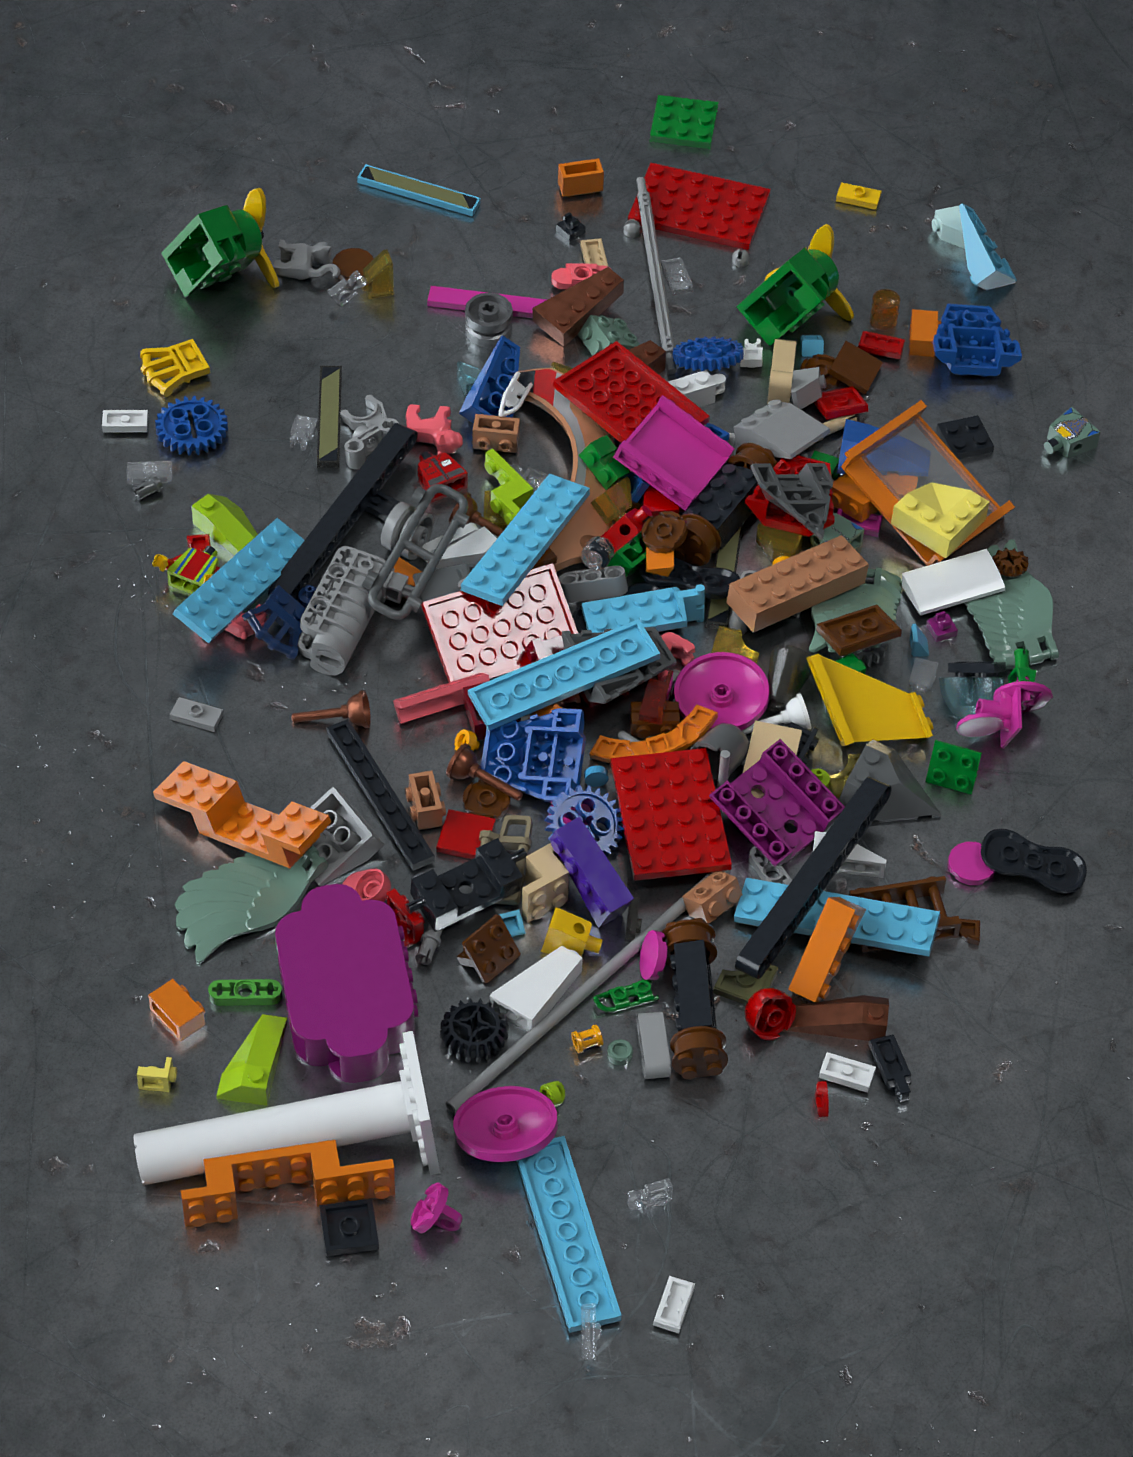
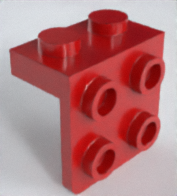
(411, 923)

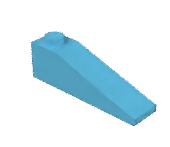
(983, 262)

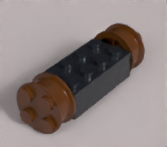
(721, 505)
(698, 1042)

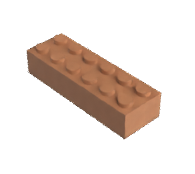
(797, 583)

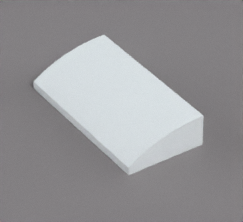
(952, 582)

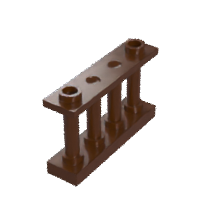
(932, 886)

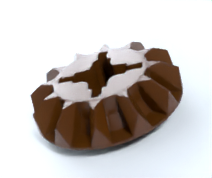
(1005, 567)

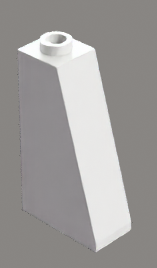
(537, 989)

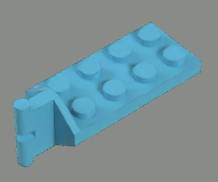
(659, 609)

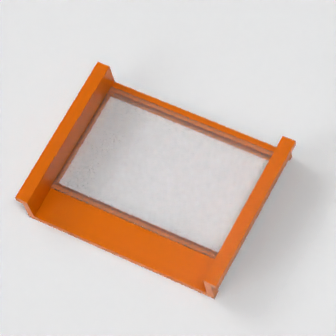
(904, 458)

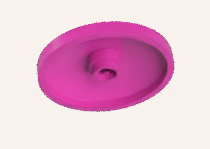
(726, 685)
(505, 1123)

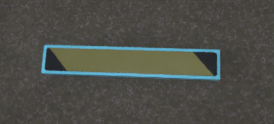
(419, 190)

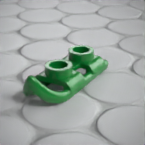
(620, 996)

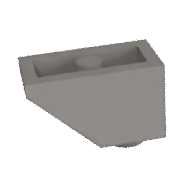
(807, 386)

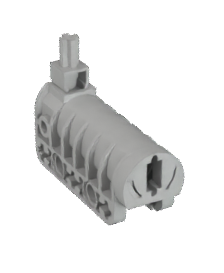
(344, 609)

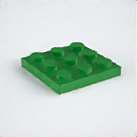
(684, 122)

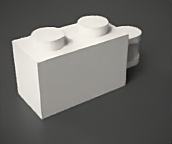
(700, 387)

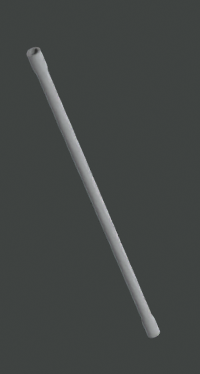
(565, 1007)

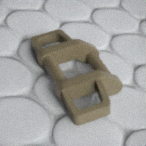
(511, 843)

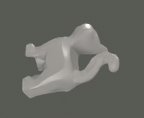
(301, 259)

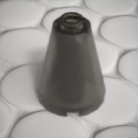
(786, 675)

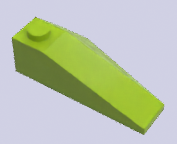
(223, 522)
(253, 1067)

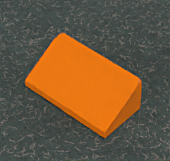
(659, 562)

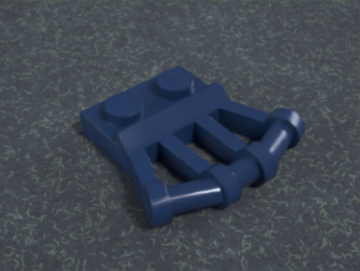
(287, 613)

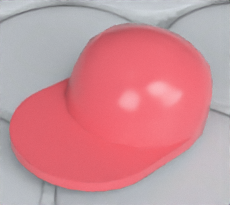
(369, 884)

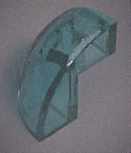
(964, 692)

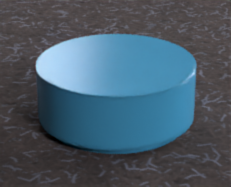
(596, 776)

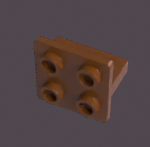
(489, 949)

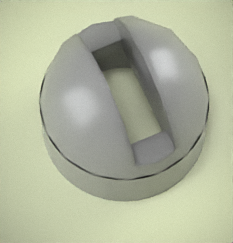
(632, 228)
(740, 262)

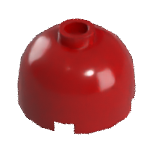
(769, 1013)

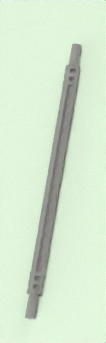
(656, 273)

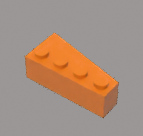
(826, 948)

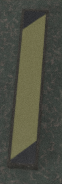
(329, 417)
(718, 610)

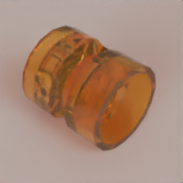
(885, 309)

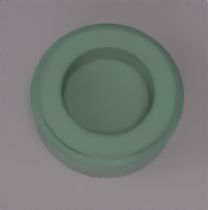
(620, 1052)

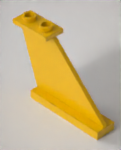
(866, 707)

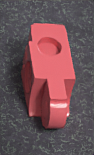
(574, 273)

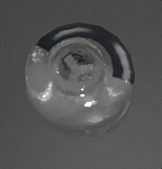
(597, 553)

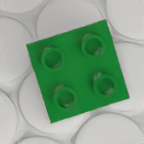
(953, 767)

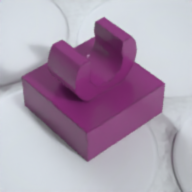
(941, 627)

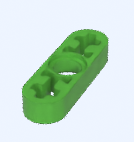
(252, 984)

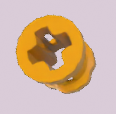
(580, 1044)

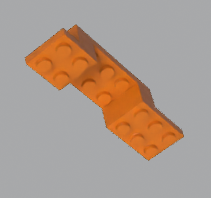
(226, 817)
(283, 1166)

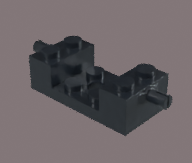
(490, 875)

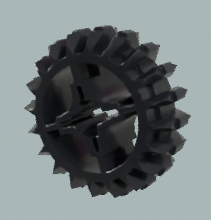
(485, 1041)

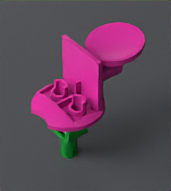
(1008, 702)

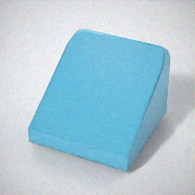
(811, 345)
(918, 642)
(513, 922)

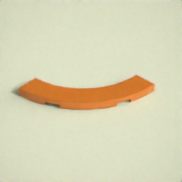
(678, 739)

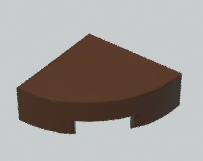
(970, 931)

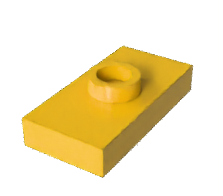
(858, 196)

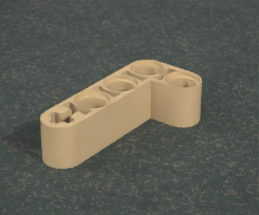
(782, 370)

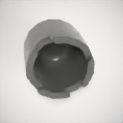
(721, 738)

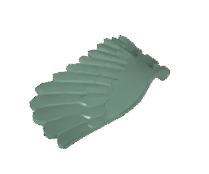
(884, 593)

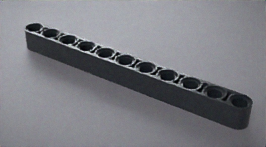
(345, 510)
(813, 878)

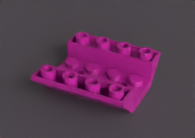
(789, 796)

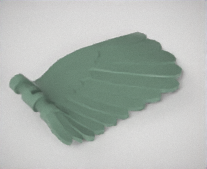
(1016, 617)
(242, 899)

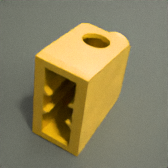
(571, 933)

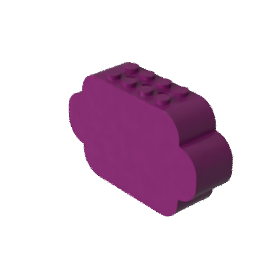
(346, 982)

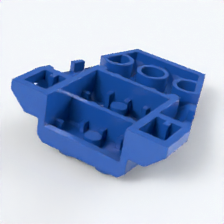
(974, 341)
(538, 753)

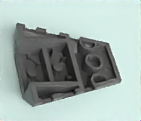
(612, 688)

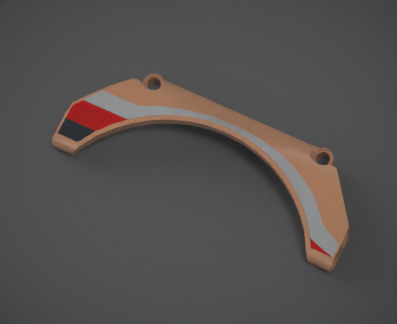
(582, 431)

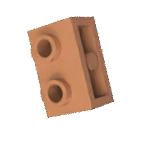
(496, 433)
(425, 800)
(712, 896)

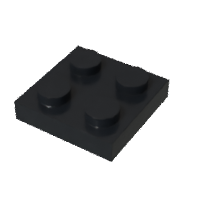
(965, 437)
(984, 669)
(349, 1227)

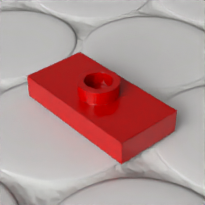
(881, 344)

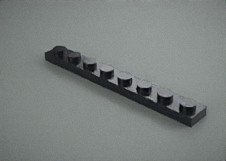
(380, 794)

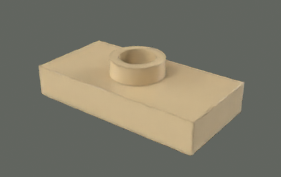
(593, 252)

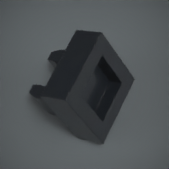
(570, 227)

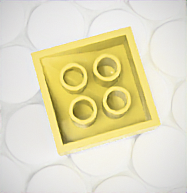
(940, 516)

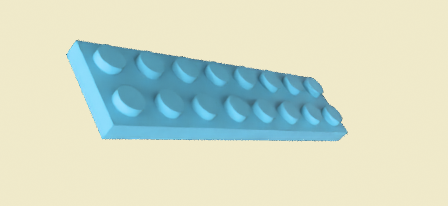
(525, 539)
(239, 581)
(563, 674)
(882, 925)
(568, 1235)

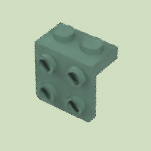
(603, 331)

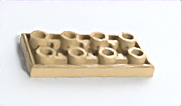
(763, 737)

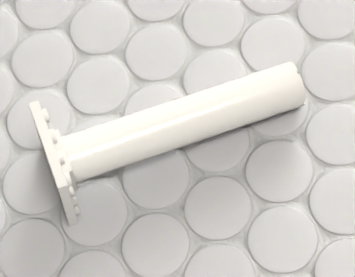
(341, 1117)

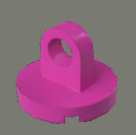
(435, 1211)

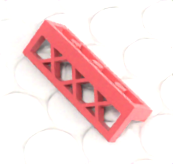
(435, 698)

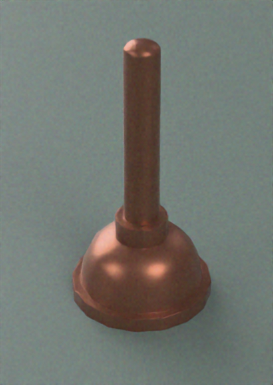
(475, 516)
(356, 710)
(465, 764)

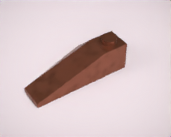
(849, 1018)

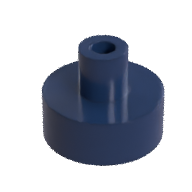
(306, 594)

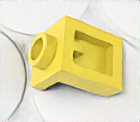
(157, 1078)

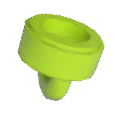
(554, 1091)

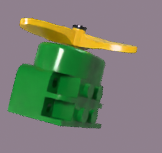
(220, 245)
(797, 290)

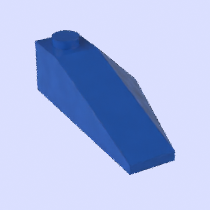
(492, 381)

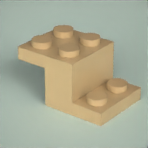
(544, 883)

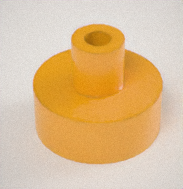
(468, 737)

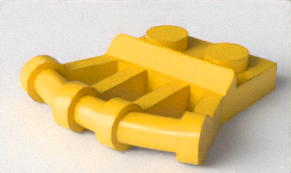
(187, 364)

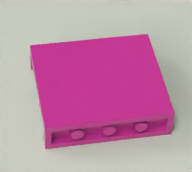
(674, 453)

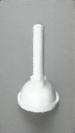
(795, 712)

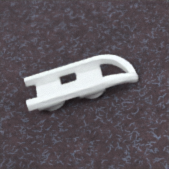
(510, 396)

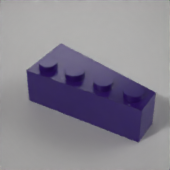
(591, 872)

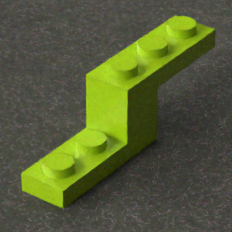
(512, 493)

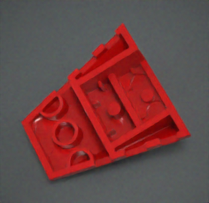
(775, 517)

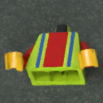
(189, 569)

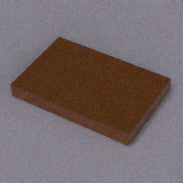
(858, 630)

